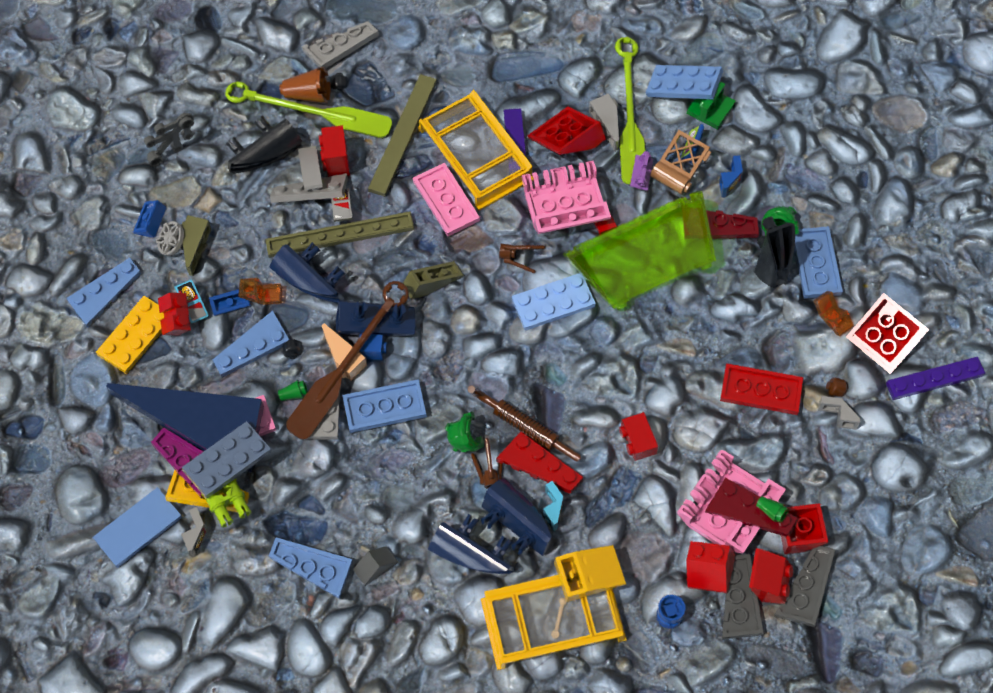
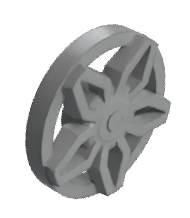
(170, 237)

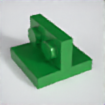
(712, 110)

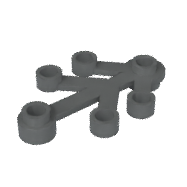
(184, 123)

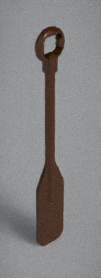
(326, 389)

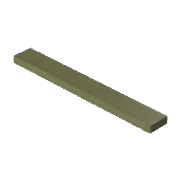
(402, 135)
(342, 233)

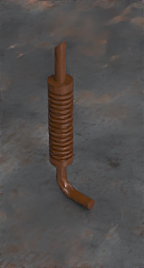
(524, 423)

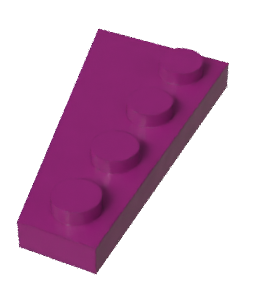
(176, 453)

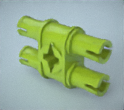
(233, 496)

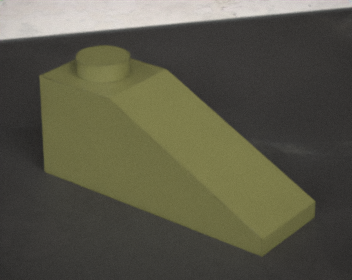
(195, 237)
(430, 279)

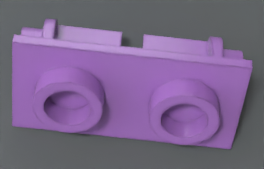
(641, 171)

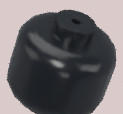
(339, 81)
(292, 348)

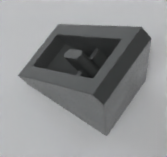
(374, 564)

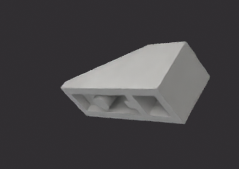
(605, 111)

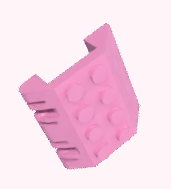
(564, 200)
(713, 526)

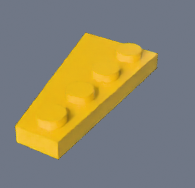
(181, 492)

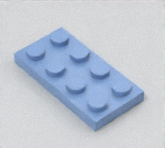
(553, 301)

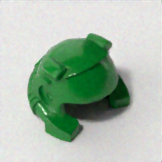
(781, 216)
(460, 437)

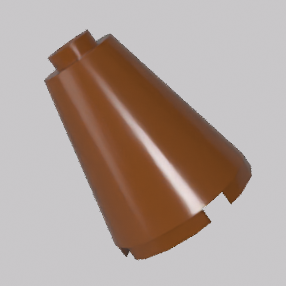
(307, 86)

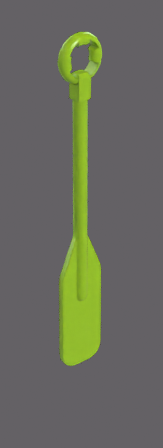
(351, 118)
(631, 140)

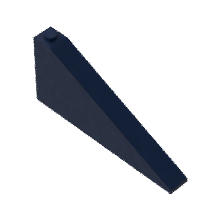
(193, 416)

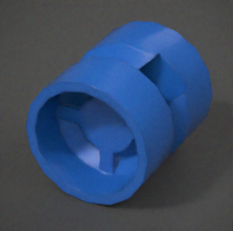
(670, 611)

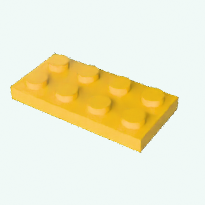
(132, 336)

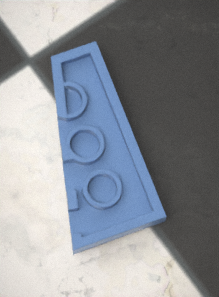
(98, 294)
(254, 344)
(317, 566)

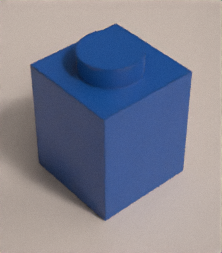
(374, 347)

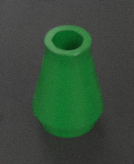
(293, 391)
(773, 509)

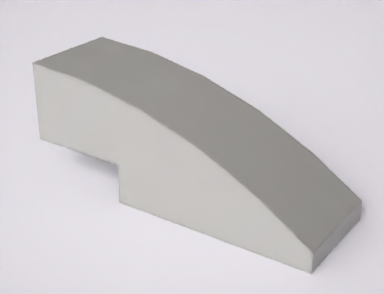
(310, 168)

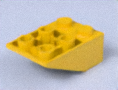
(589, 572)

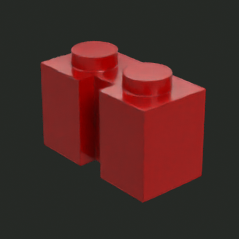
(176, 314)
(639, 436)

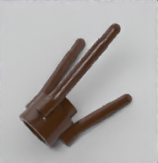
(509, 251)
(490, 475)

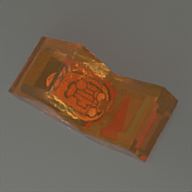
(254, 291)
(834, 317)

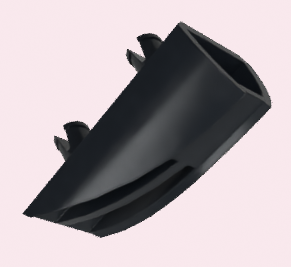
(267, 149)
(776, 253)

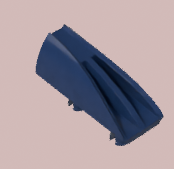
(297, 272)
(354, 318)
(518, 514)
(460, 549)

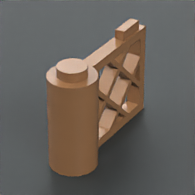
(676, 177)

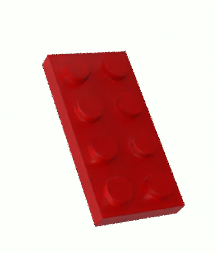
(761, 389)

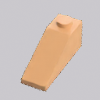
(339, 349)

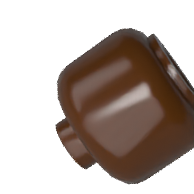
(837, 387)

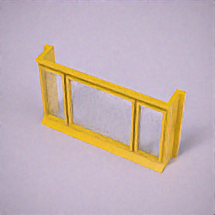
(478, 149)
(538, 621)

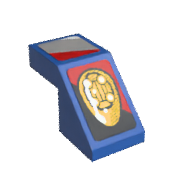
(729, 180)

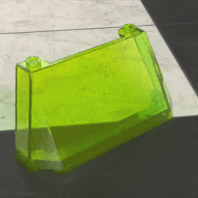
(646, 250)

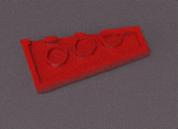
(535, 460)

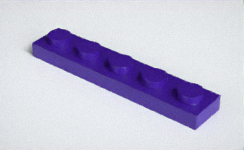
(935, 378)

